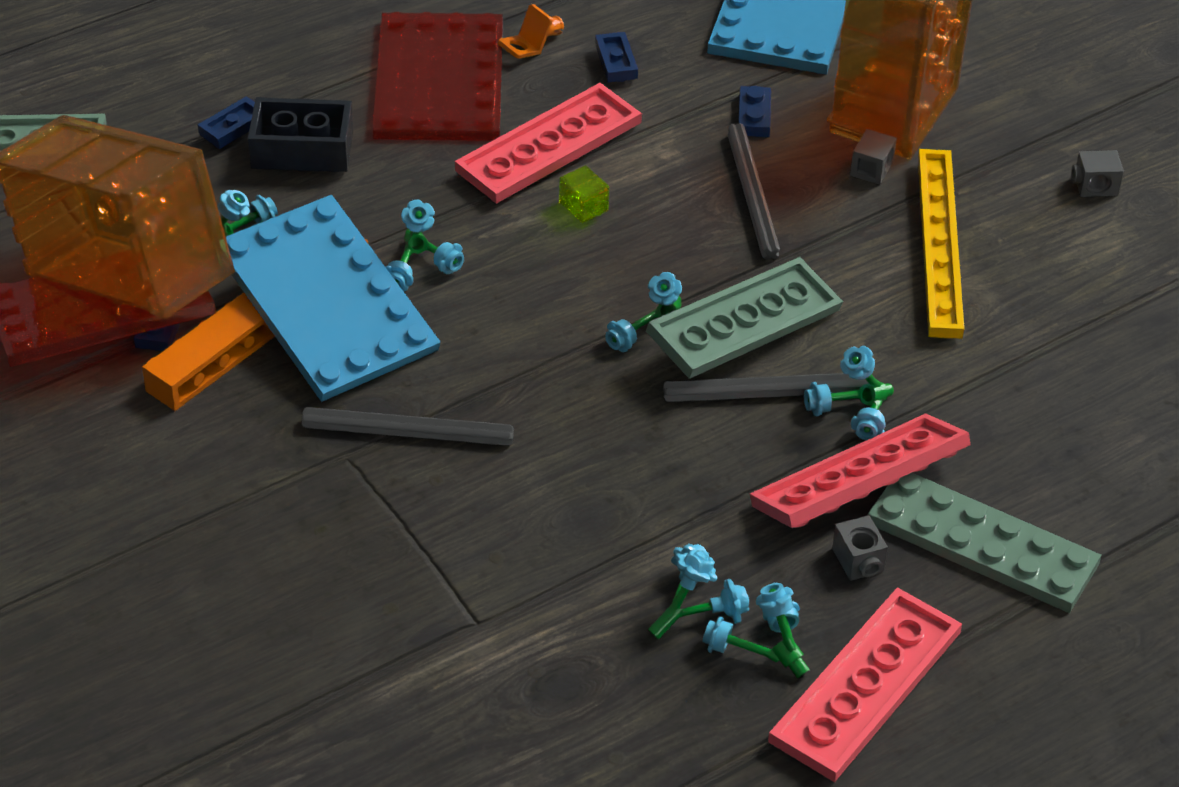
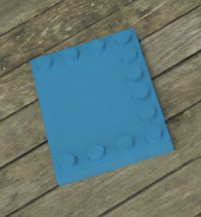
(779, 32)
(328, 297)

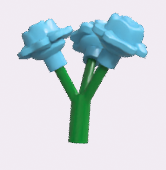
(696, 567)

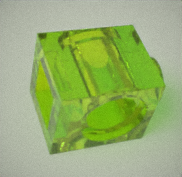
(584, 194)

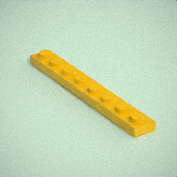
(940, 244)

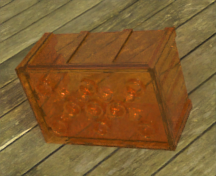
(898, 67)
(115, 214)

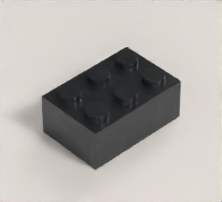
(301, 134)

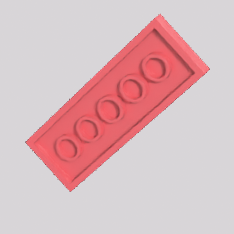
(547, 142)
(859, 470)
(864, 684)

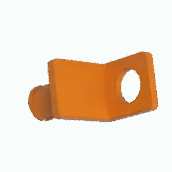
(533, 33)

